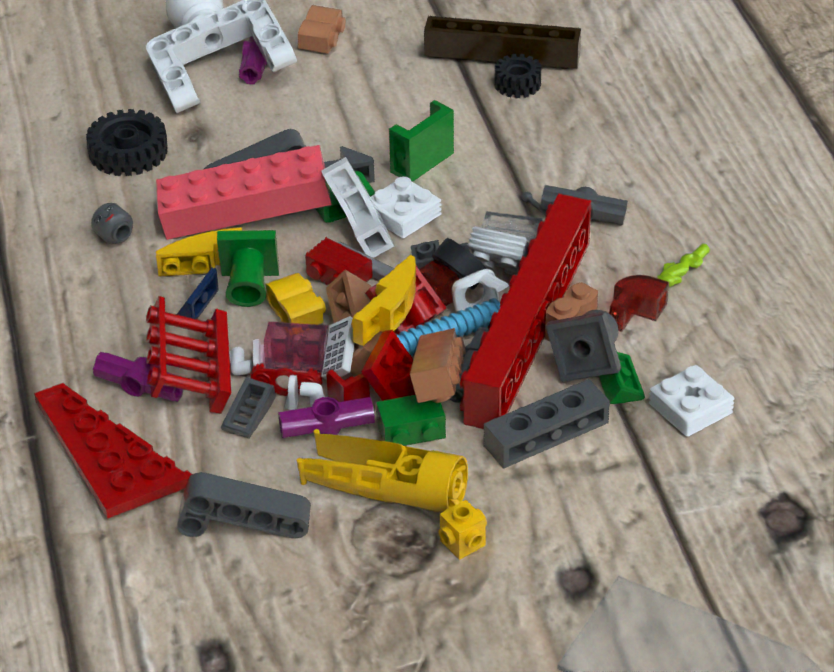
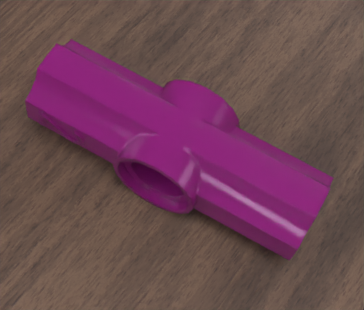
(252, 62)
(131, 375)
(327, 416)

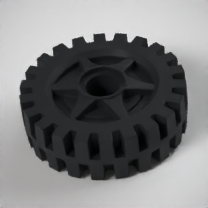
(127, 142)

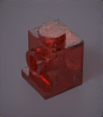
(440, 279)

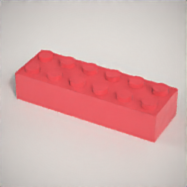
(242, 192)

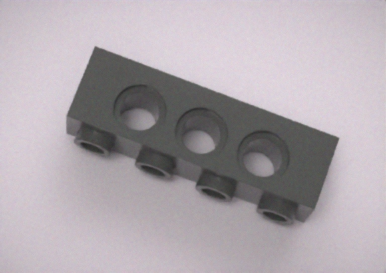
(546, 423)

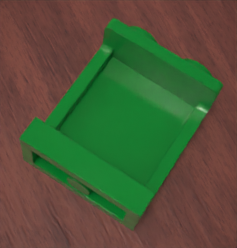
(424, 145)

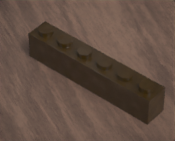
(495, 39)

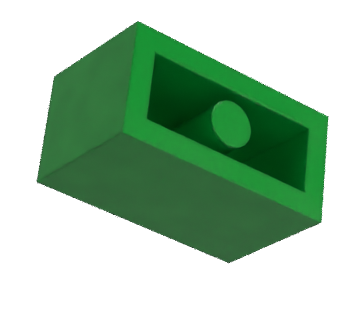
(410, 422)

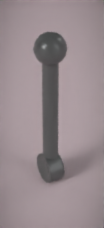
(527, 197)

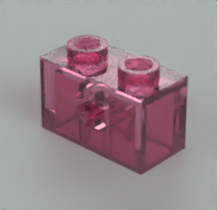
(295, 346)

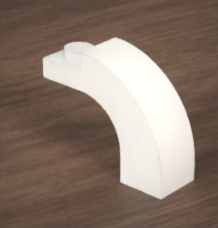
(358, 208)

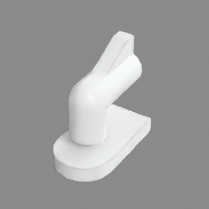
(242, 367)
(309, 389)

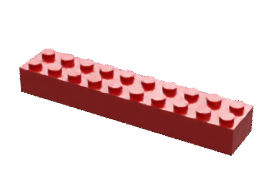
(519, 325)

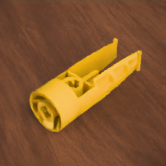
(387, 471)

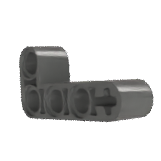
(280, 142)
(241, 505)

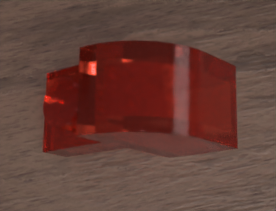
(638, 296)

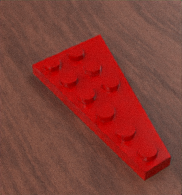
(110, 458)

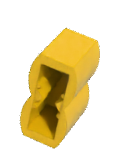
(295, 300)

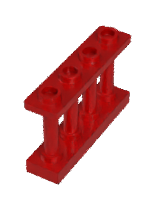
(214, 348)

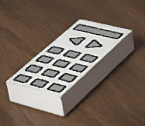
(339, 348)

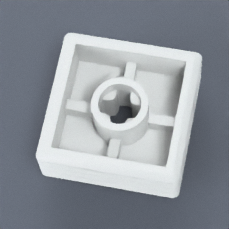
(406, 206)
(498, 249)
(691, 400)

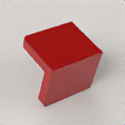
(347, 389)

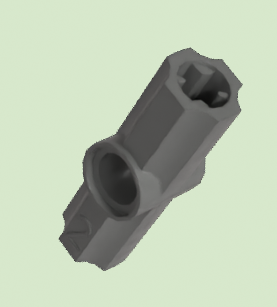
(602, 207)

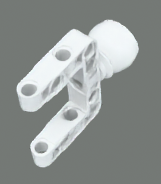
(208, 27)

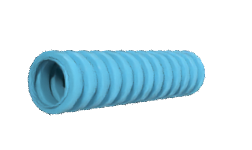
(464, 323)

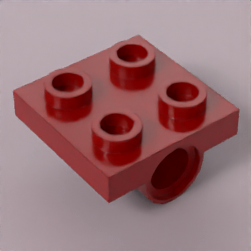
(424, 307)
(389, 368)

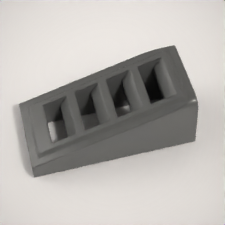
(249, 388)

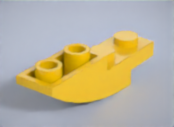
(190, 255)
(391, 305)

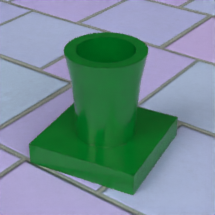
(247, 259)

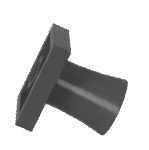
(584, 345)

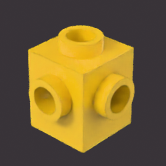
(462, 529)

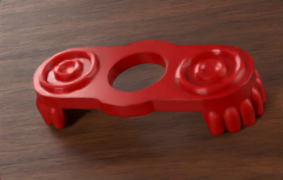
(270, 375)

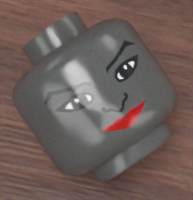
(112, 223)

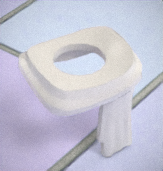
(490, 284)

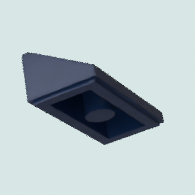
(201, 296)

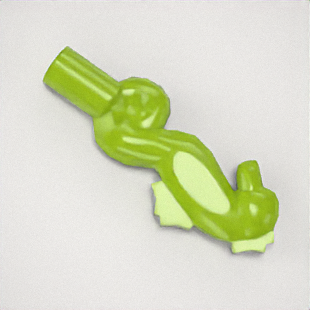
(673, 272)

